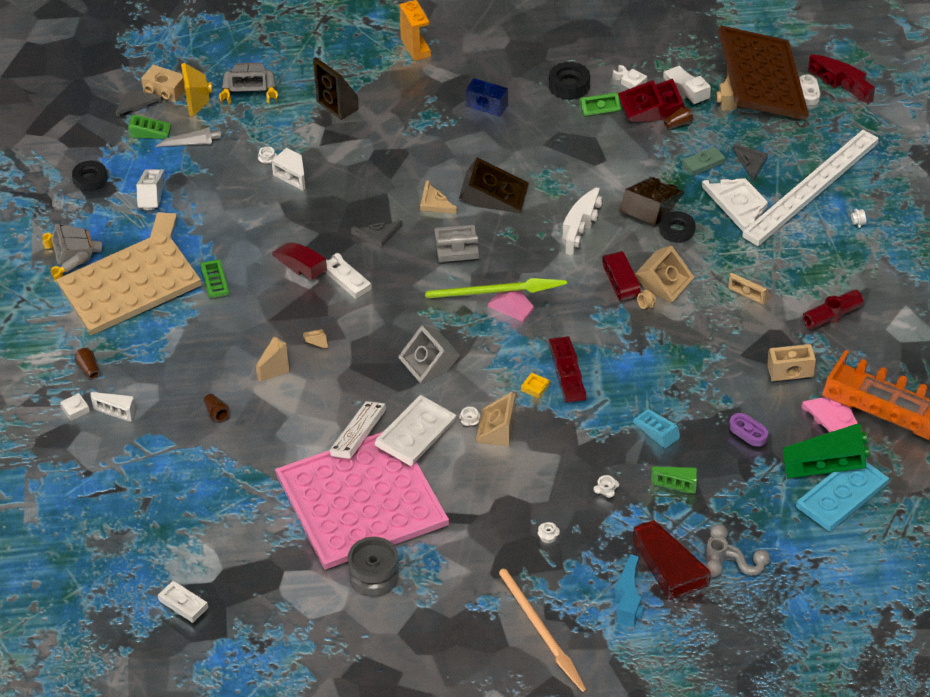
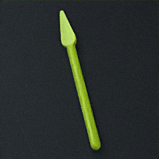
(532, 285)

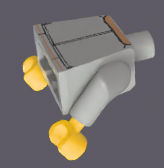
(248, 78)
(71, 248)

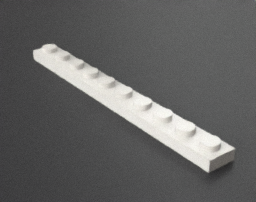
(810, 188)

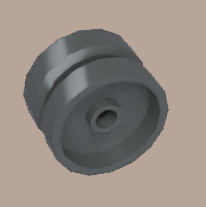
(373, 566)

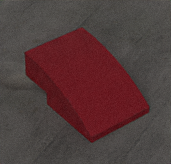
(651, 101)

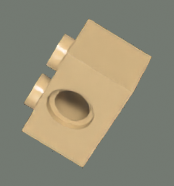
(164, 83)
(791, 362)

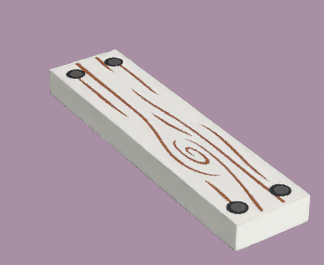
(357, 430)

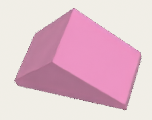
(512, 304)

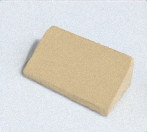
(748, 289)

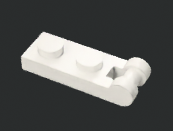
(347, 276)

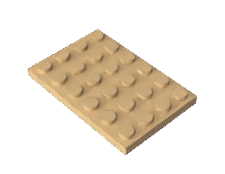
(128, 282)

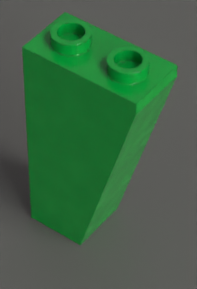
(828, 453)

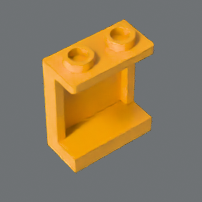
(411, 19)

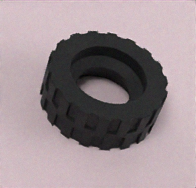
(569, 70)

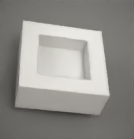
(74, 406)

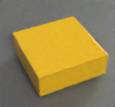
(535, 385)

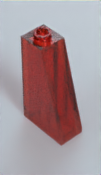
(669, 561)

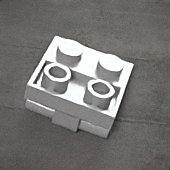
(456, 243)

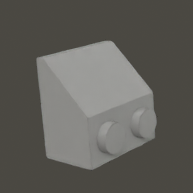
(428, 354)

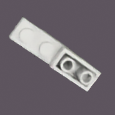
(581, 217)

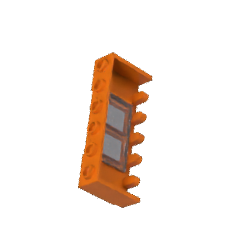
(878, 396)

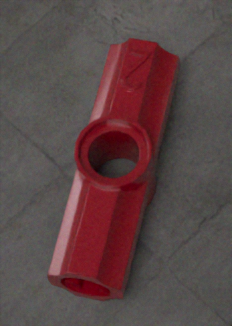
(833, 309)

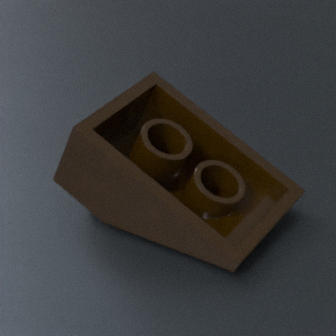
(333, 91)
(493, 188)

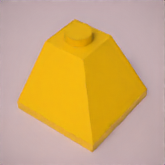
(196, 89)

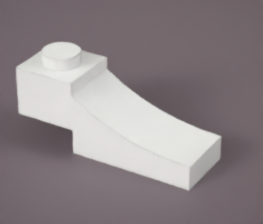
(689, 87)

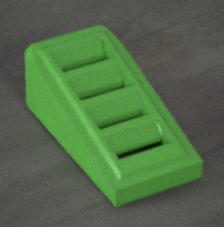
(143, 128)
(213, 266)
(675, 478)

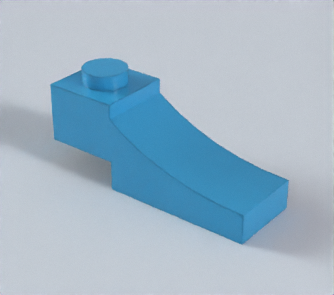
(625, 594)

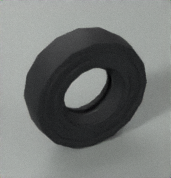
(91, 183)
(677, 218)

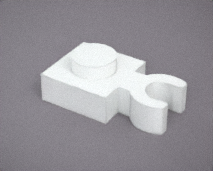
(629, 78)

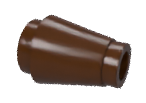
(679, 118)
(86, 361)
(216, 408)

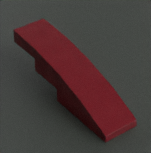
(567, 369)

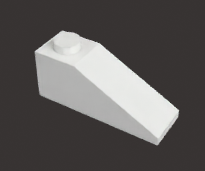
(150, 188)

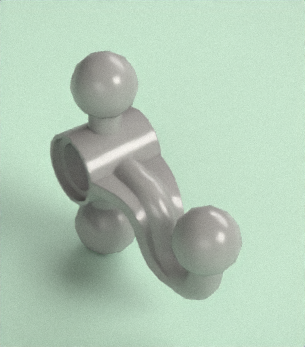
(719, 550)

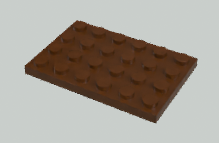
(763, 73)

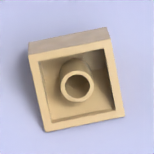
(664, 274)

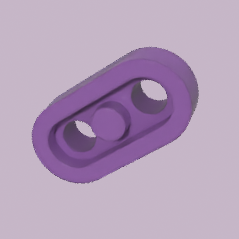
(750, 430)

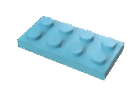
(841, 495)

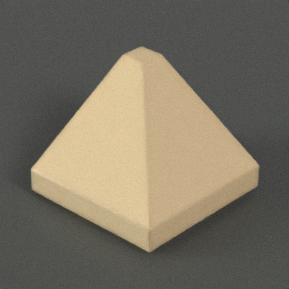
(316, 338)

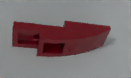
(842, 74)

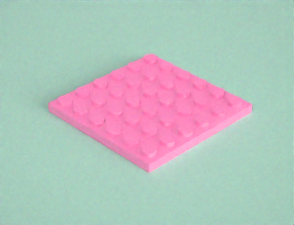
(359, 499)

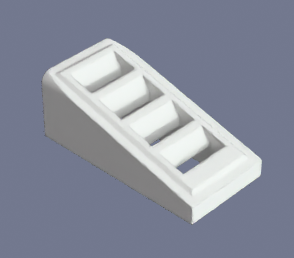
(114, 405)

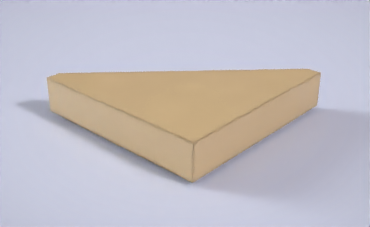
(435, 201)

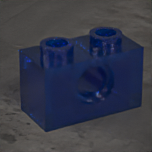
(486, 97)

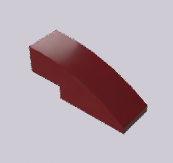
(301, 259)

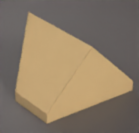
(273, 361)

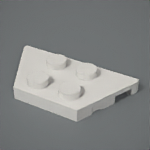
(737, 200)

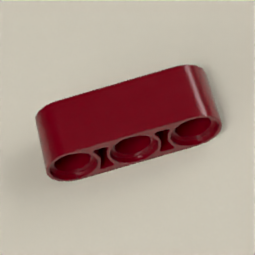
(621, 275)

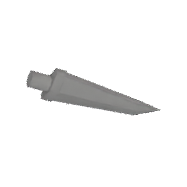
(199, 137)

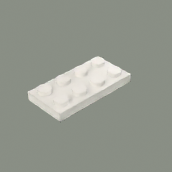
(415, 430)

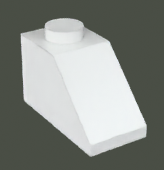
(289, 167)

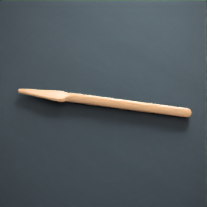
(561, 659)

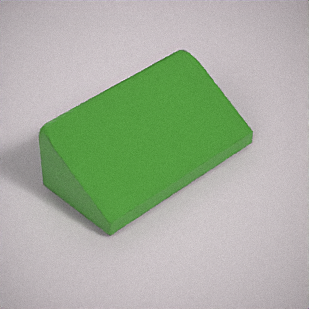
(600, 104)

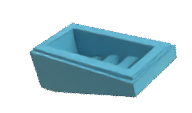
(663, 437)

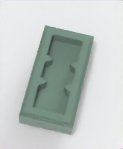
(703, 161)

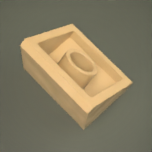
(497, 421)

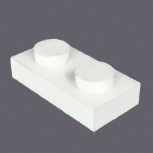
(183, 601)

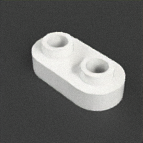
(810, 89)

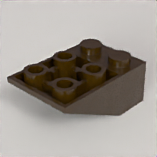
(650, 200)

